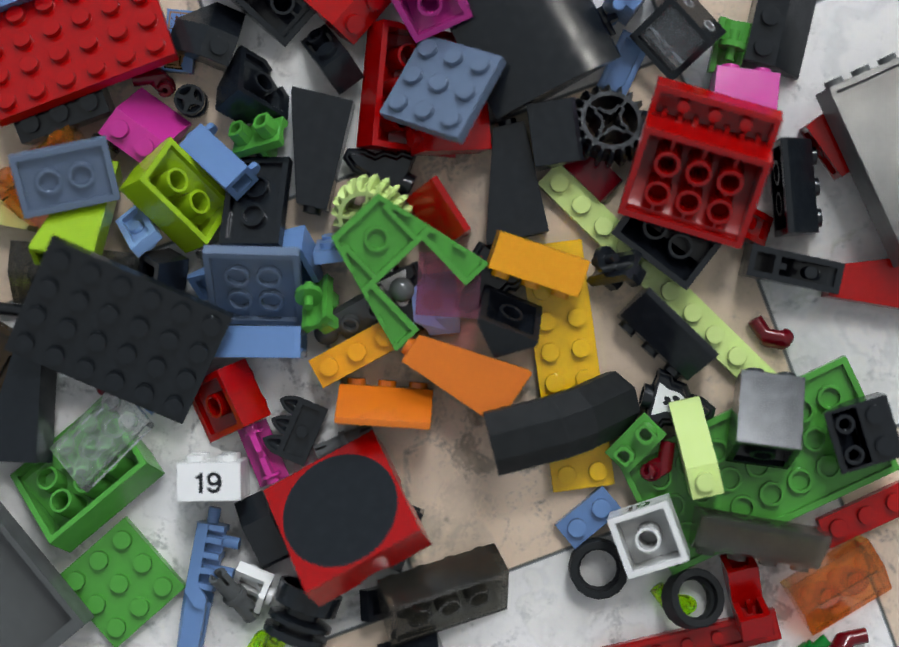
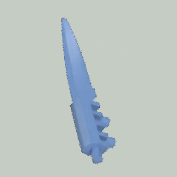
(205, 559)

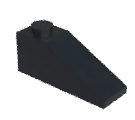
(165, 266)
(791, 268)

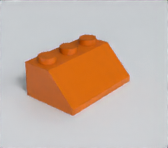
(384, 404)

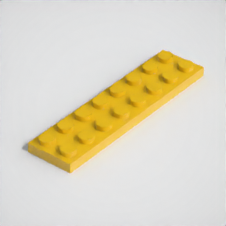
(563, 360)

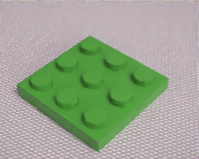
(123, 581)

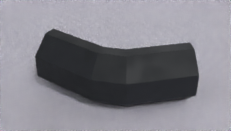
(561, 423)

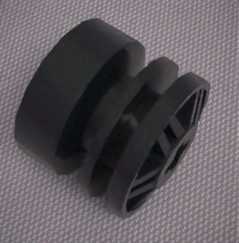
(300, 619)

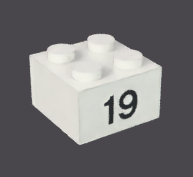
(213, 477)
(648, 536)

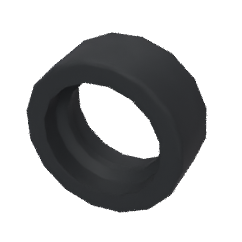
(585, 588)
(714, 596)

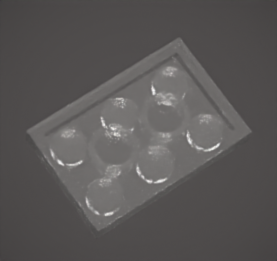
(100, 439)

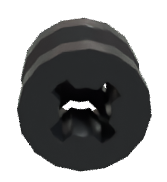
(185, 98)

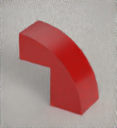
(746, 598)

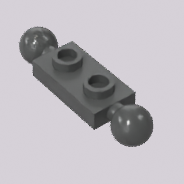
(357, 314)

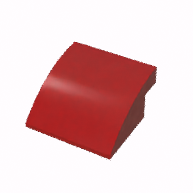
(700, 162)

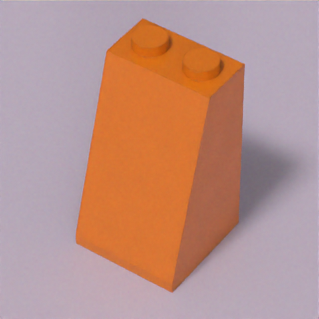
(467, 375)

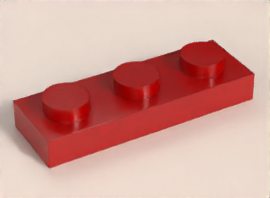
(861, 514)

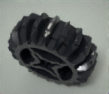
(592, 110)

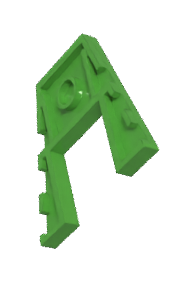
(379, 239)

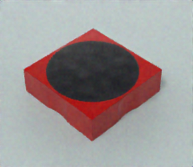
(345, 518)

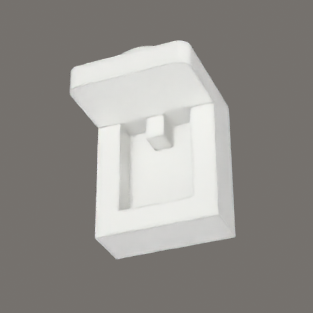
(256, 582)

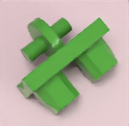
(731, 45)
(262, 137)
(318, 305)
(635, 443)

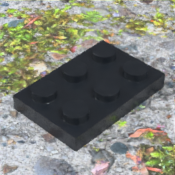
(261, 212)

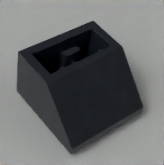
(862, 432)

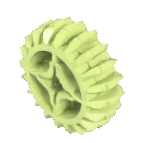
(367, 187)

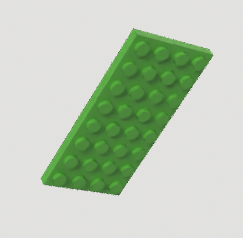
(770, 491)

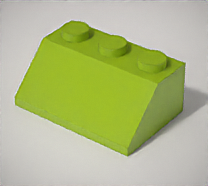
(176, 195)

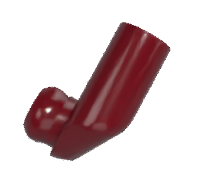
(158, 80)
(769, 337)
(661, 464)
(850, 638)

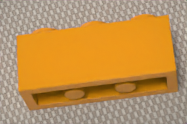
(537, 265)
(351, 355)

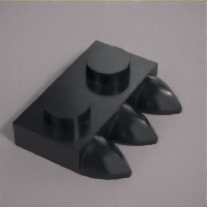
(298, 430)

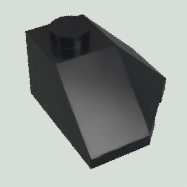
(209, 34)
(249, 89)

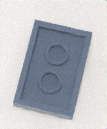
(64, 176)

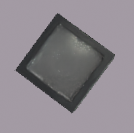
(677, 35)

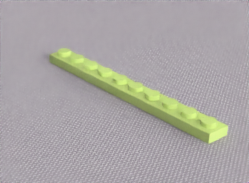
(600, 222)

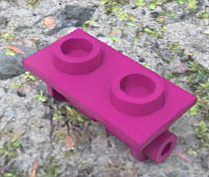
(266, 465)

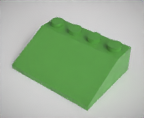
(71, 514)

